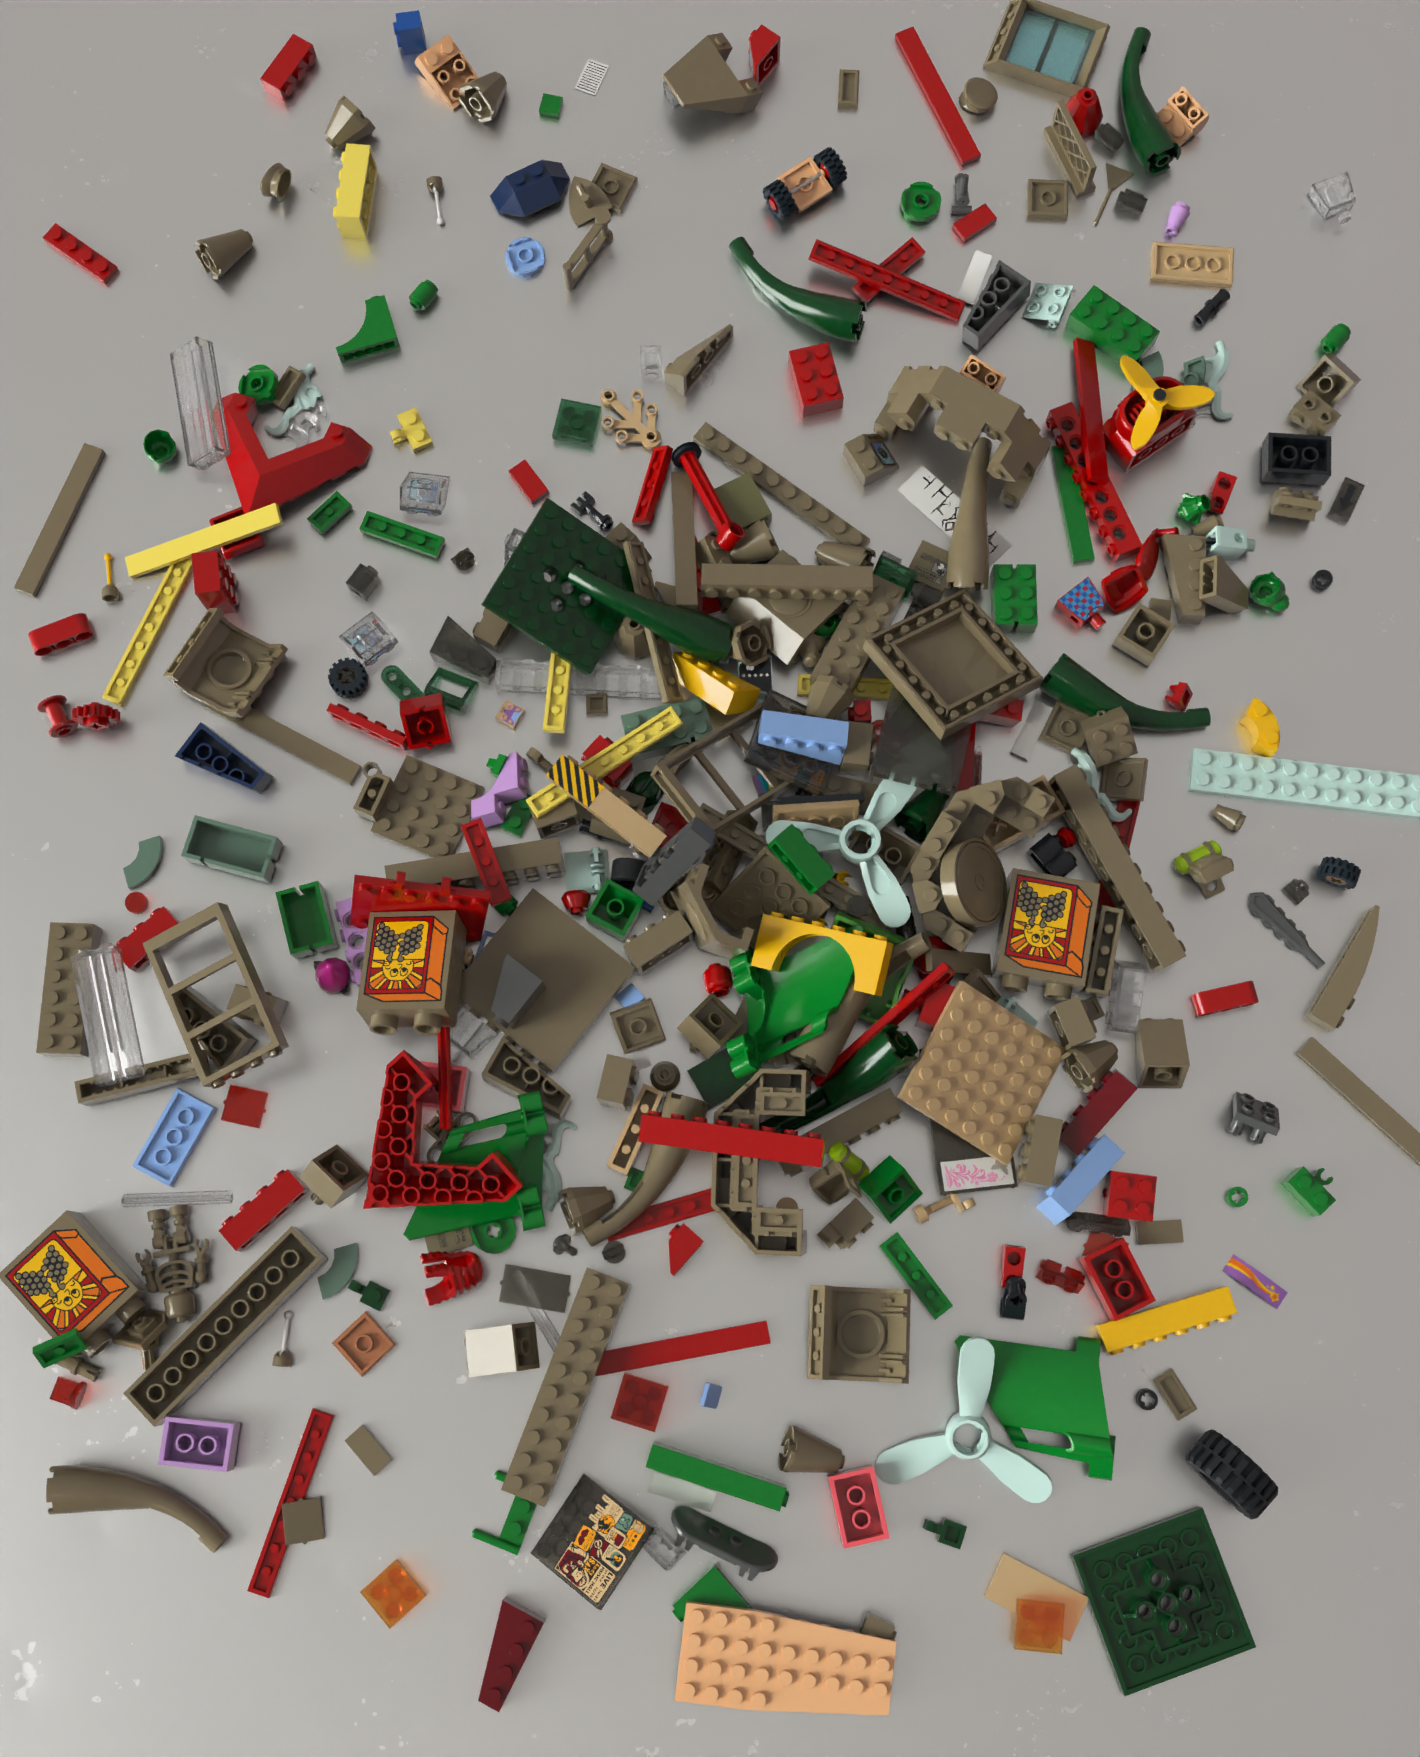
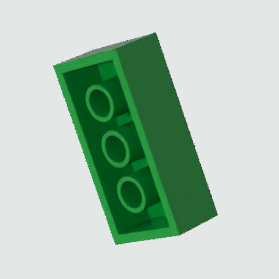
(1111, 326)

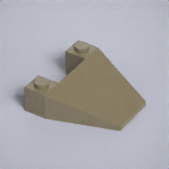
(706, 81)

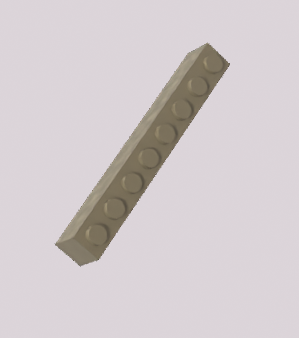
(787, 581)

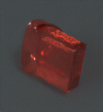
(68, 1392)

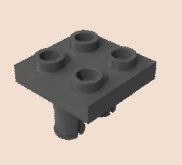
(1258, 1114)

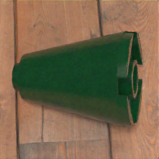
(921, 813)

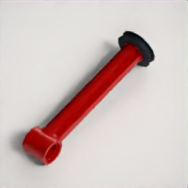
(729, 532)

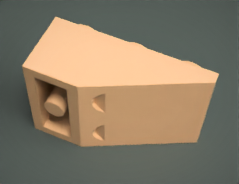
(445, 69)

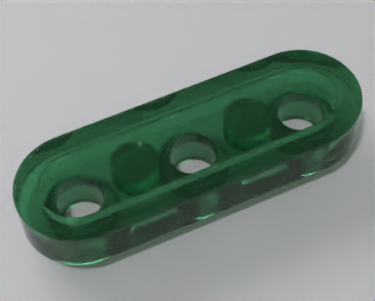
(400, 684)

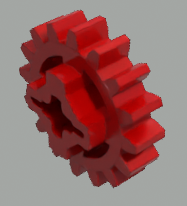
(95, 716)

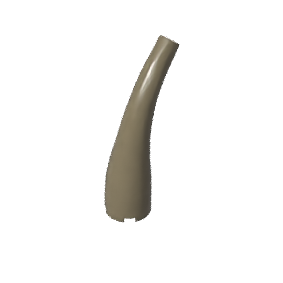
(969, 541)
(823, 1050)
(659, 1171)
(100, 1489)

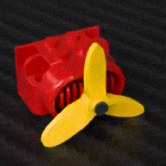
(1150, 414)

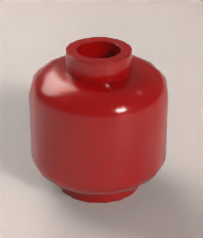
(718, 980)

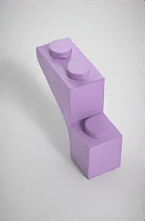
(509, 787)

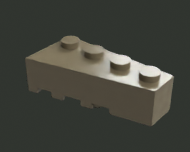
(1182, 563)
(224, 1042)
(517, 1075)

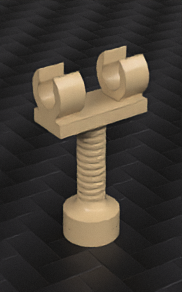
(922, 1213)

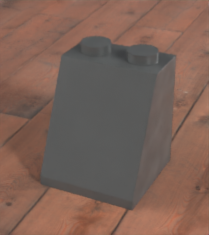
(515, 993)

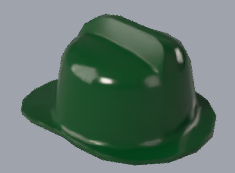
(645, 786)

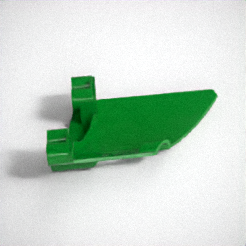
(781, 1002)
(520, 1146)
(1053, 1394)

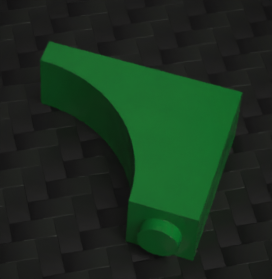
(375, 335)
(710, 1588)

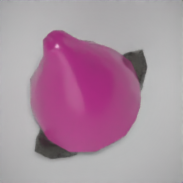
(332, 975)

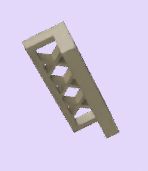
(725, 864)

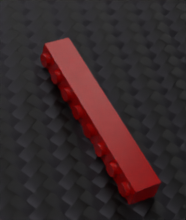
(732, 1140)

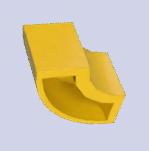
(1262, 728)

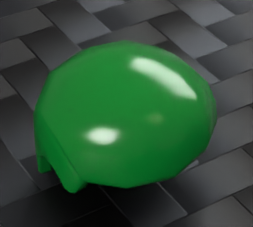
(159, 446)

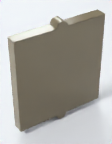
(302, 1520)

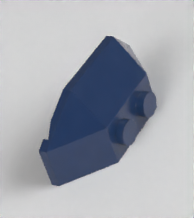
(531, 189)

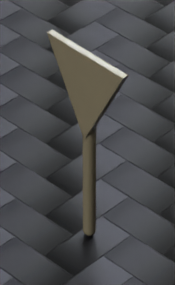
(1115, 178)

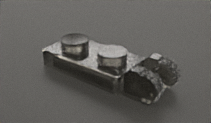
(1098, 1223)

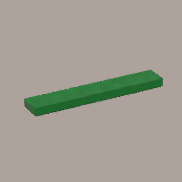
(1072, 509)

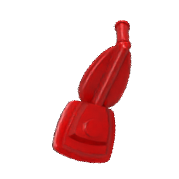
(1128, 584)

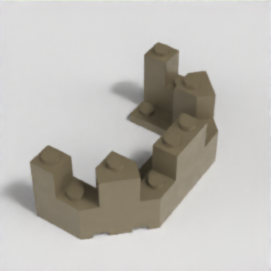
(966, 414)
(966, 818)
(736, 1177)

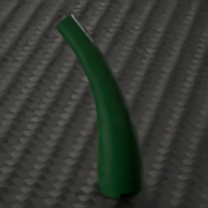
(1145, 129)
(823, 312)
(684, 628)
(1086, 693)
(868, 1069)

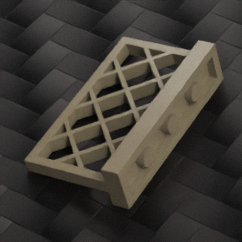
(1071, 151)

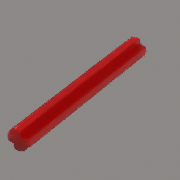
(444, 1076)

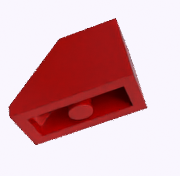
(682, 1246)

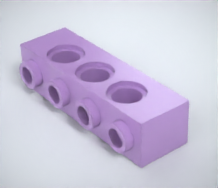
(349, 935)

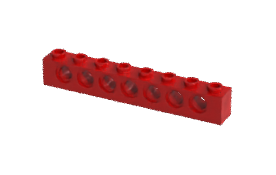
(1118, 548)

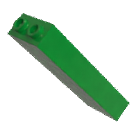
(717, 1476)

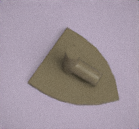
(585, 200)

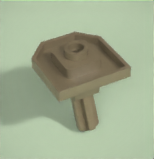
(143, 1334)

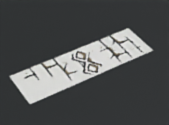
(942, 506)

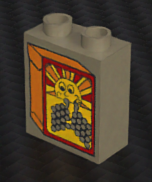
(1045, 933)
(412, 971)
(76, 1281)

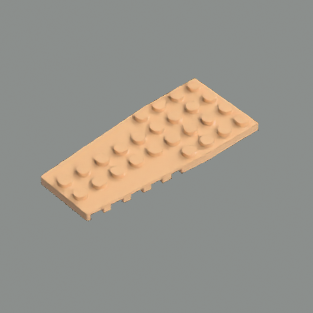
(781, 1663)

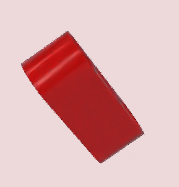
(60, 634)
(1225, 998)

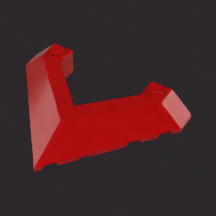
(290, 474)
(398, 1175)

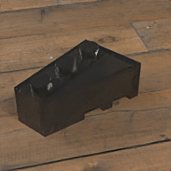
(463, 653)

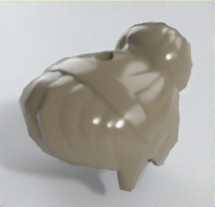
(812, 649)

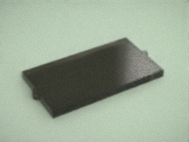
(534, 1288)

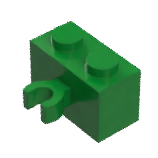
(1309, 1190)

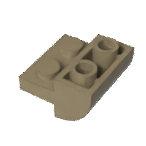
(1295, 505)

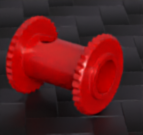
(54, 708)

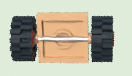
(805, 184)

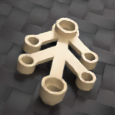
(632, 421)

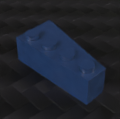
(217, 755)

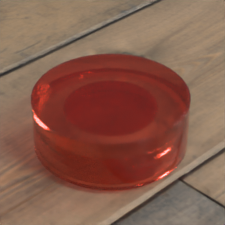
(136, 903)

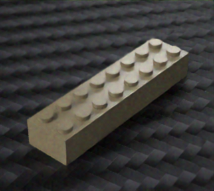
(516, 862)

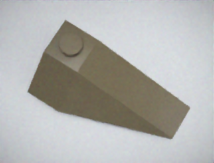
(692, 364)

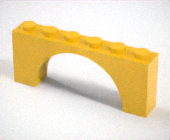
(868, 955)

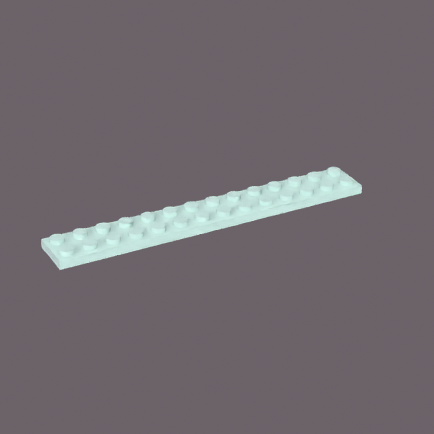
(1305, 783)

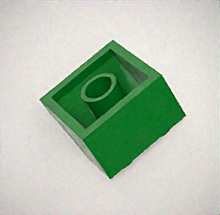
(615, 910)
(890, 1189)

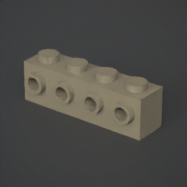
(1103, 951)

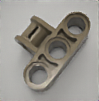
(441, 1136)

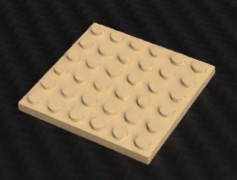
(982, 1072)

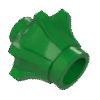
(1193, 507)

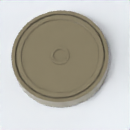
(973, 882)

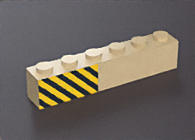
(606, 806)

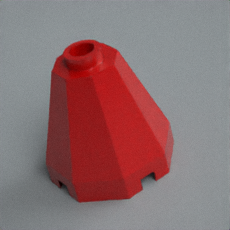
(1085, 111)

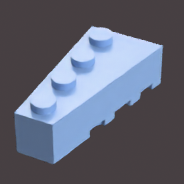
(804, 735)
(1080, 1179)

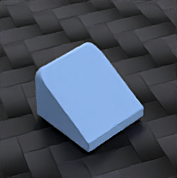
(629, 996)
(711, 1395)

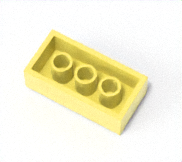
(355, 191)

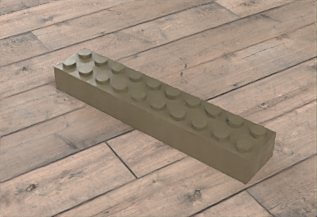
(1116, 869)
(224, 1326)
(565, 1387)

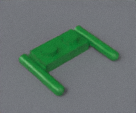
(515, 1524)

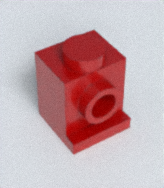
(860, 711)

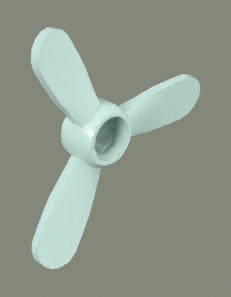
(880, 882)
(925, 1452)

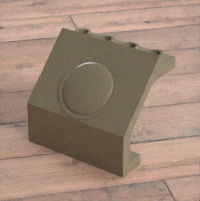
(787, 619)
(224, 665)
(697, 915)
(859, 1334)

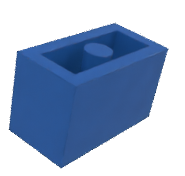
(410, 32)

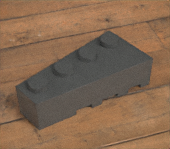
(996, 303)
(673, 860)

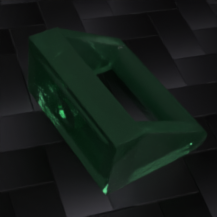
(896, 573)
(450, 700)

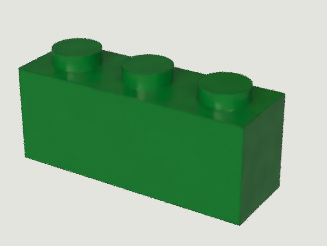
(801, 859)

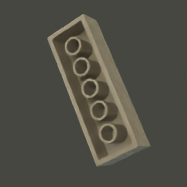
(862, 619)
(61, 1020)

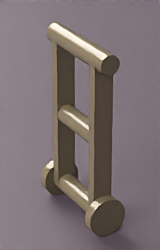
(604, 237)

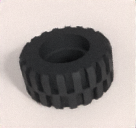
(1232, 1474)

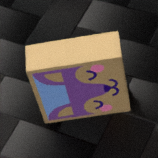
(510, 714)

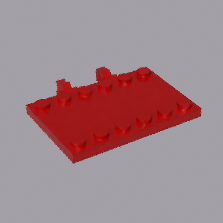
(398, 895)

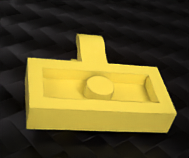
(413, 430)

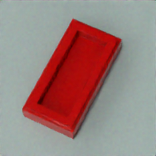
(974, 222)
(528, 481)

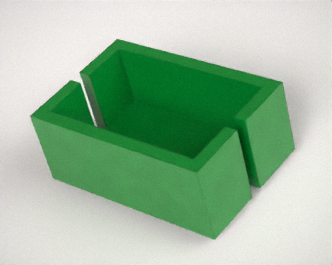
(1014, 597)
(306, 920)

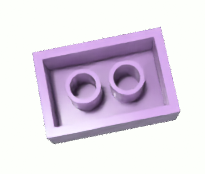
(199, 1443)

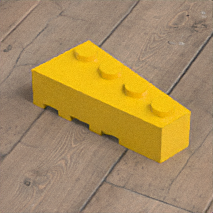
(714, 684)

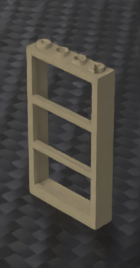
(681, 798)
(259, 998)

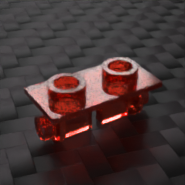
(1070, 1280)

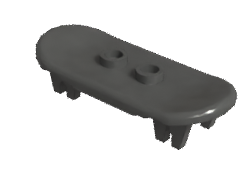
(722, 1542)

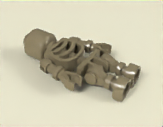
(179, 1302)

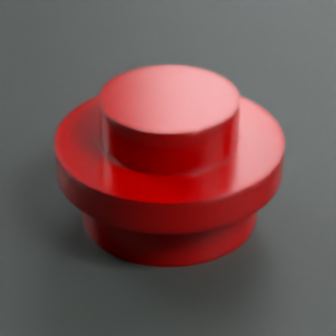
(1067, 837)

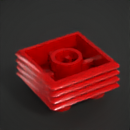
(241, 546)

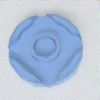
(525, 257)

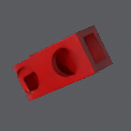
(1221, 491)
(1012, 1262)

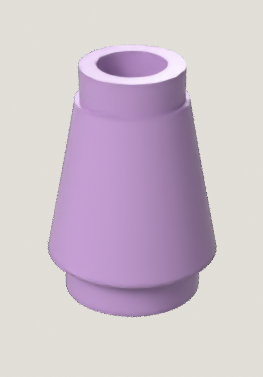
(1177, 217)

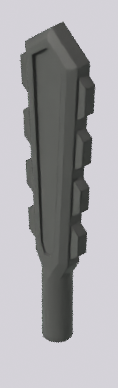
(1274, 917)

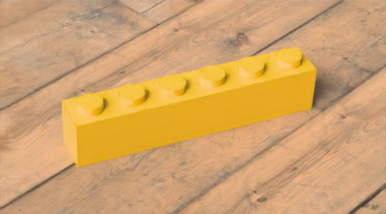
(1166, 1319)

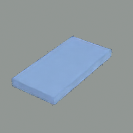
(174, 1137)

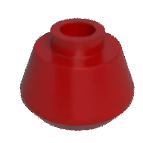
(576, 901)

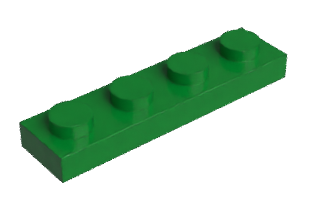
(402, 534)
(916, 1275)

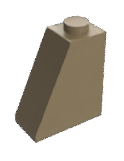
(1221, 586)

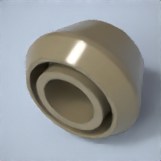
(670, 1080)

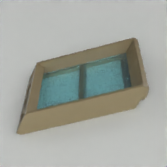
(1047, 46)

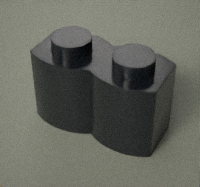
(1052, 857)

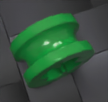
(1243, 1201)

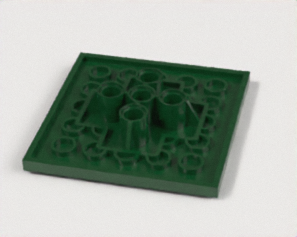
(524, 598)
(1120, 1581)

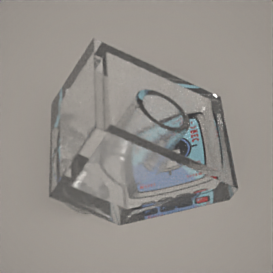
(424, 493)
(369, 639)

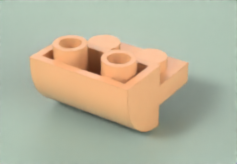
(1183, 116)
(983, 374)

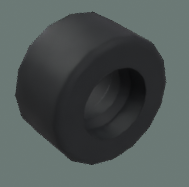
(626, 871)

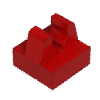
(1181, 696)

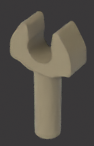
(538, 758)

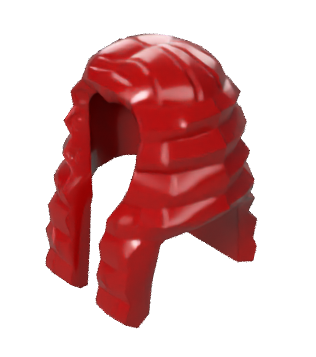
(459, 1272)

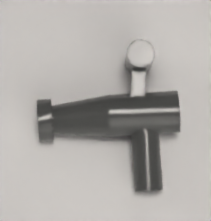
(961, 182)

